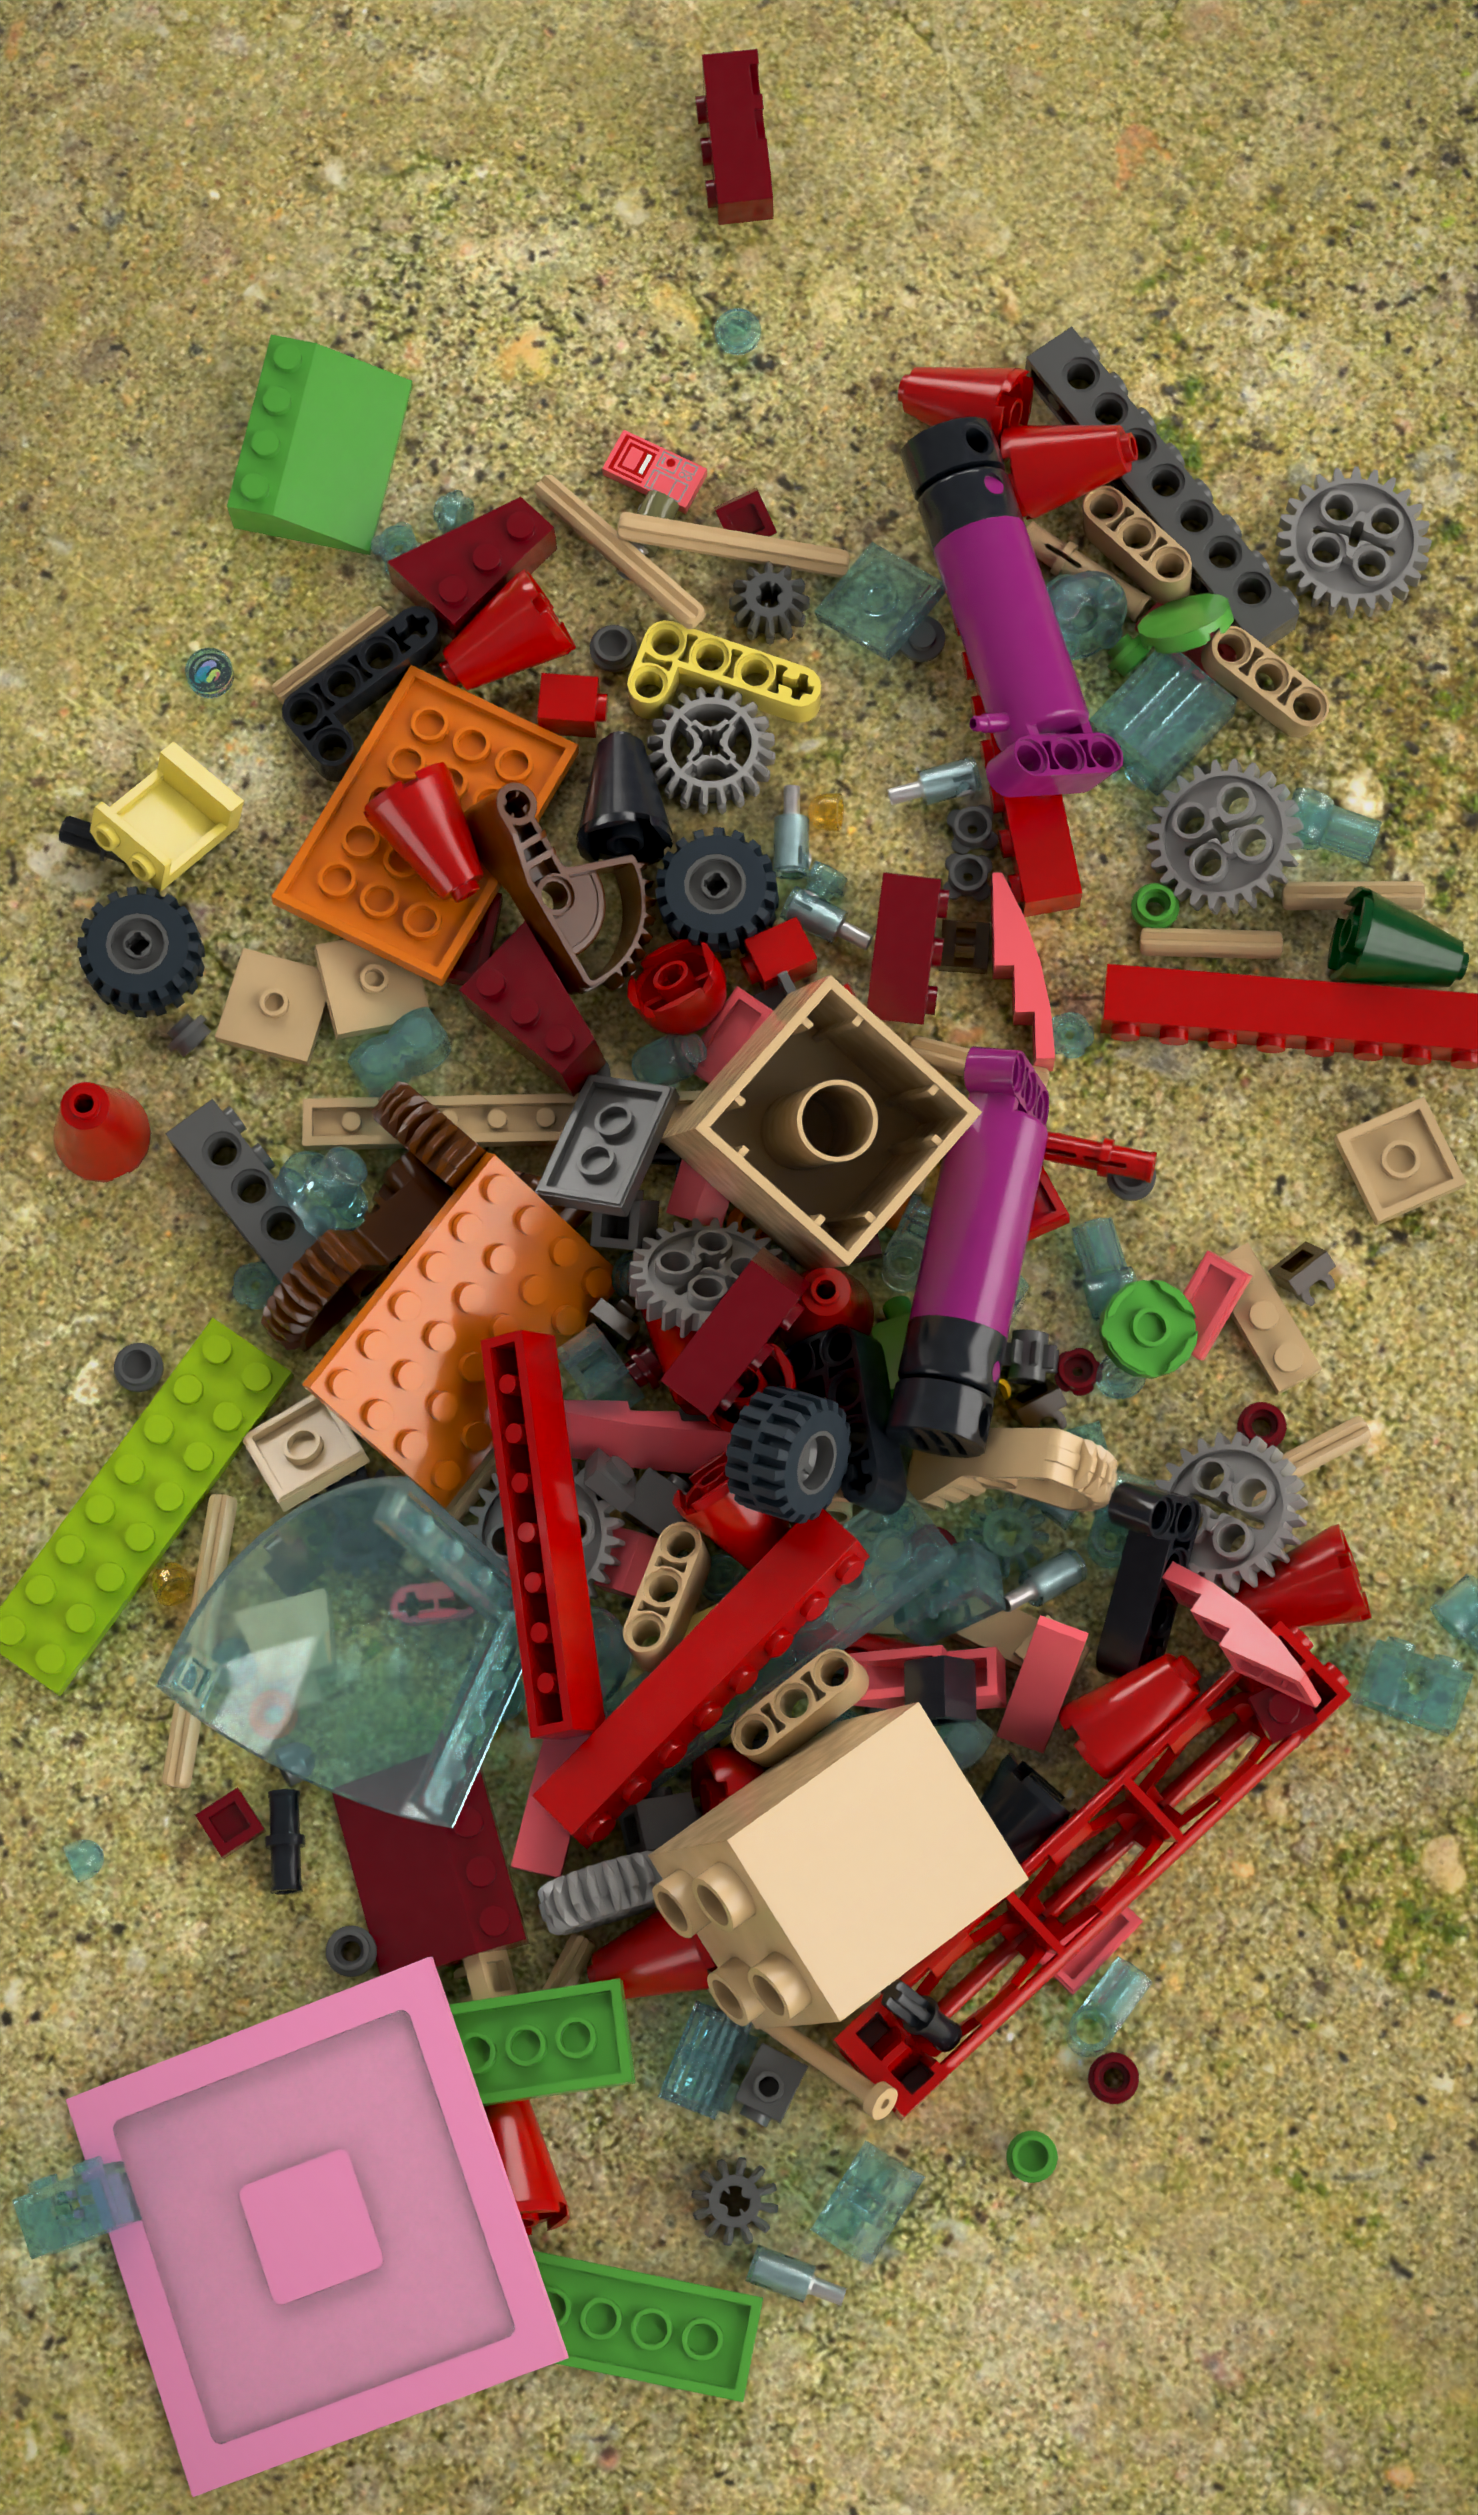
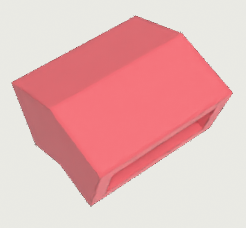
(696, 1198)
(634, 1562)

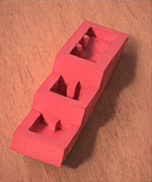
(1017, 959)
(641, 1437)
(1241, 1635)
(1042, 1684)
(542, 1839)

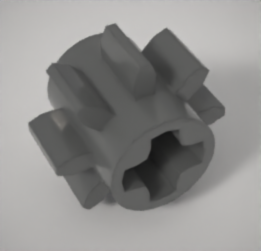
(1030, 1357)

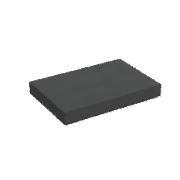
(607, 1145)

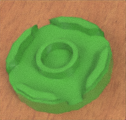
(1185, 623)
(1148, 1328)

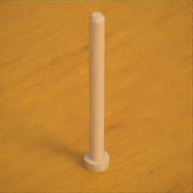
(877, 2098)

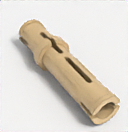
(1043, 541)

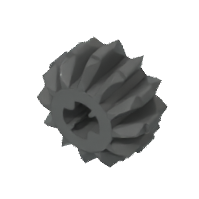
(774, 587)
(720, 2211)

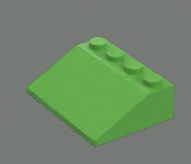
(318, 447)

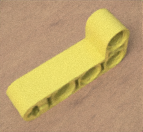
(737, 663)

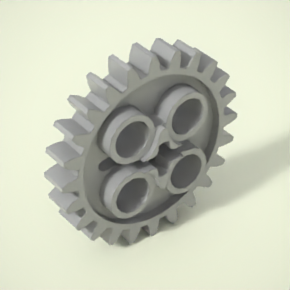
(1364, 504)
(1239, 874)
(690, 1271)
(1246, 1471)
(591, 1507)

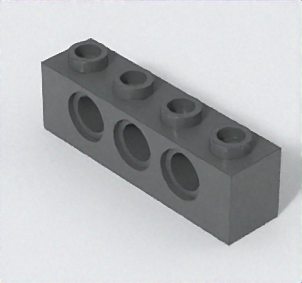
(197, 1142)

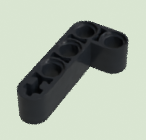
(369, 685)
(854, 1374)
(1141, 1604)

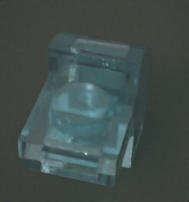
(598, 1368)

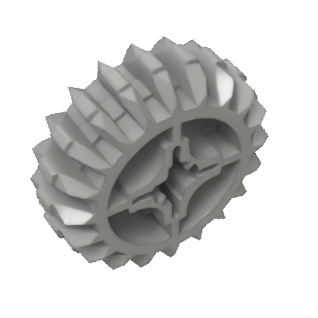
(734, 721)
(599, 1894)

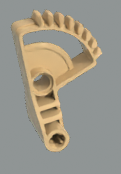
(1028, 1462)

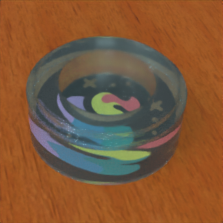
(209, 672)

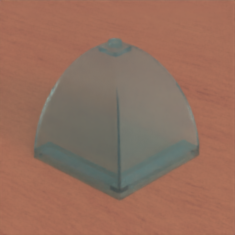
(358, 1649)

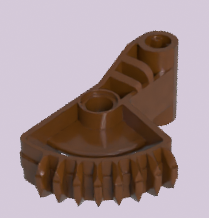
(525, 864)
(441, 1143)
(350, 1265)

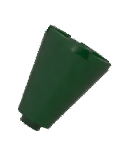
(1392, 946)

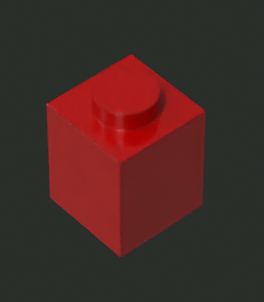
(571, 704)
(776, 951)

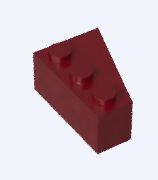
(735, 138)
(473, 562)
(906, 948)
(531, 1011)
(737, 1333)

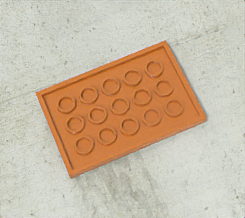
(356, 881)
(412, 1356)

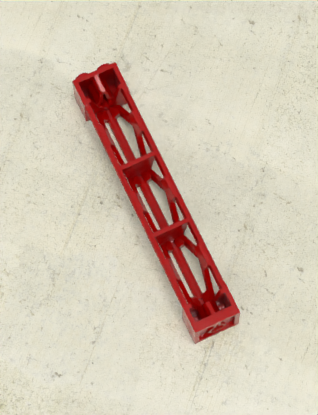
(888, 2053)

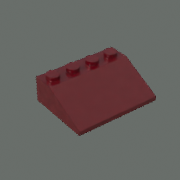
(433, 1885)

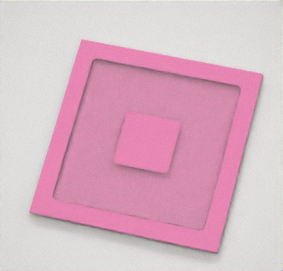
(318, 2228)

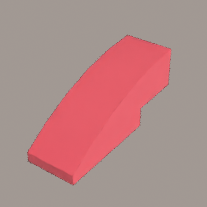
(887, 1674)

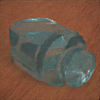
(668, 1059)

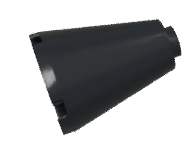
(623, 805)
(1023, 1806)

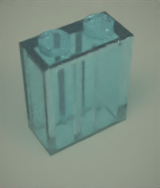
(1163, 718)

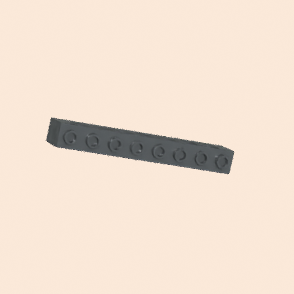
(1075, 357)

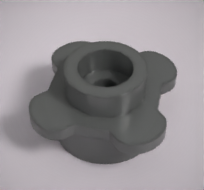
(979, 817)
(977, 866)

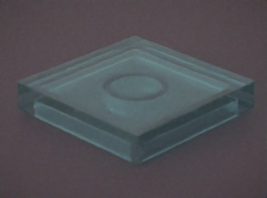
(880, 601)

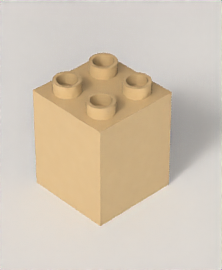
(821, 1125)
(835, 1871)

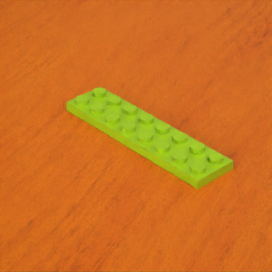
(137, 1505)

